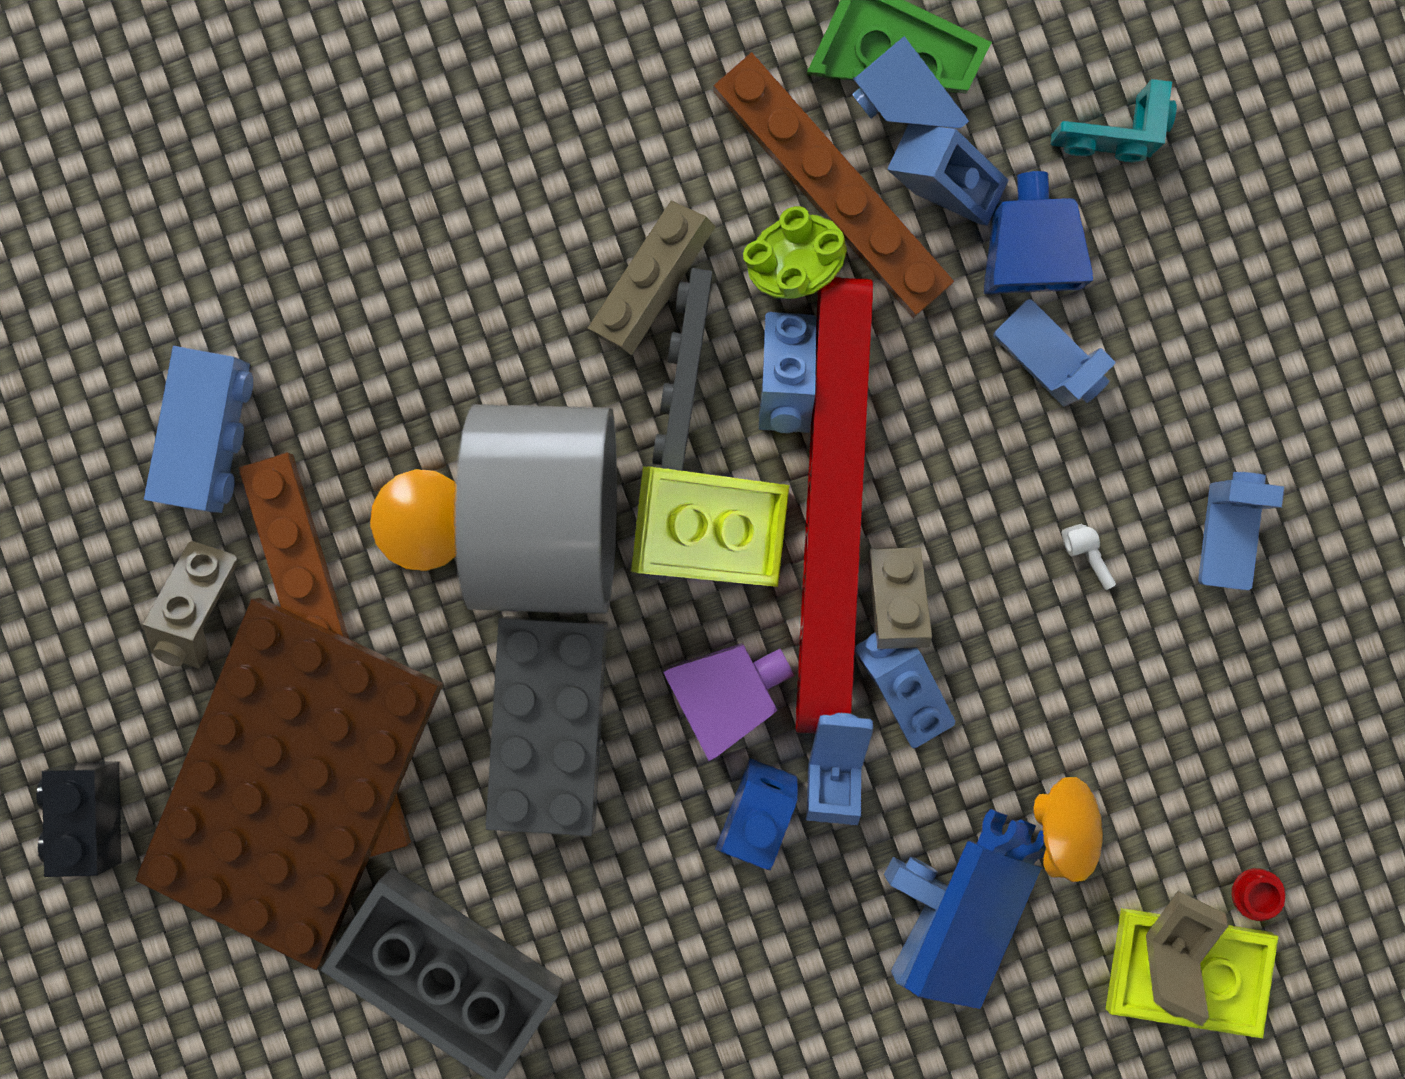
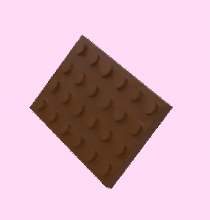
(288, 782)

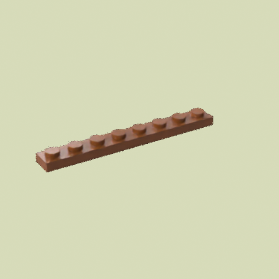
(302, 572)

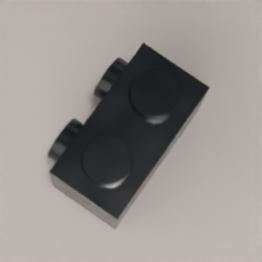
(80, 818)

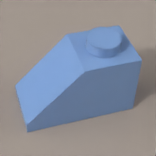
(906, 90)
(948, 171)

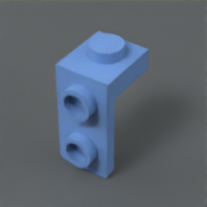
(1053, 355)
(788, 372)
(1234, 528)
(907, 690)
(836, 768)
(919, 882)

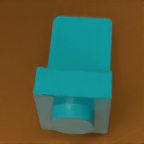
(1152, 119)

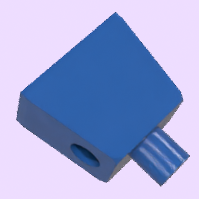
(1037, 242)
(759, 815)

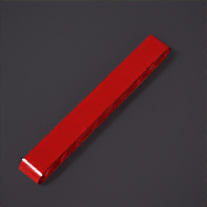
(834, 502)

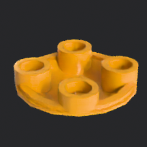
(416, 520)
(1070, 829)

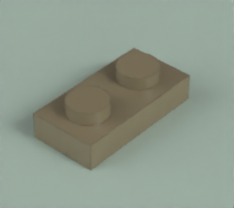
(899, 598)

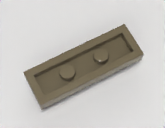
(651, 277)

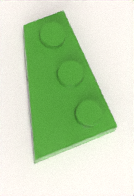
(868, 28)

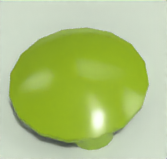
(795, 255)

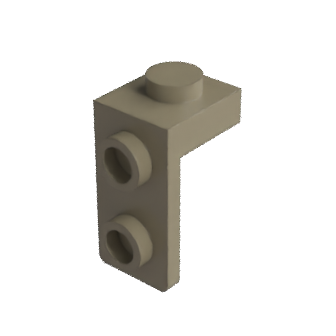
(185, 604)
(1175, 950)

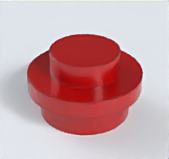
(1258, 894)

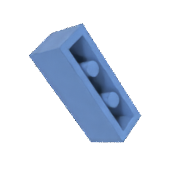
(199, 430)

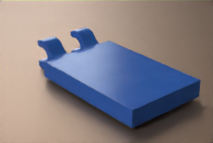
(978, 914)

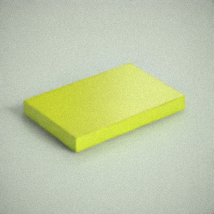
(709, 527)
(1234, 977)

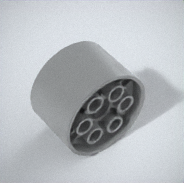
(537, 508)

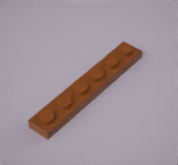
(832, 185)

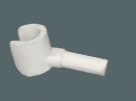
(1083, 539)

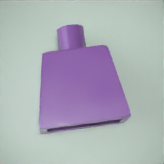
(726, 694)

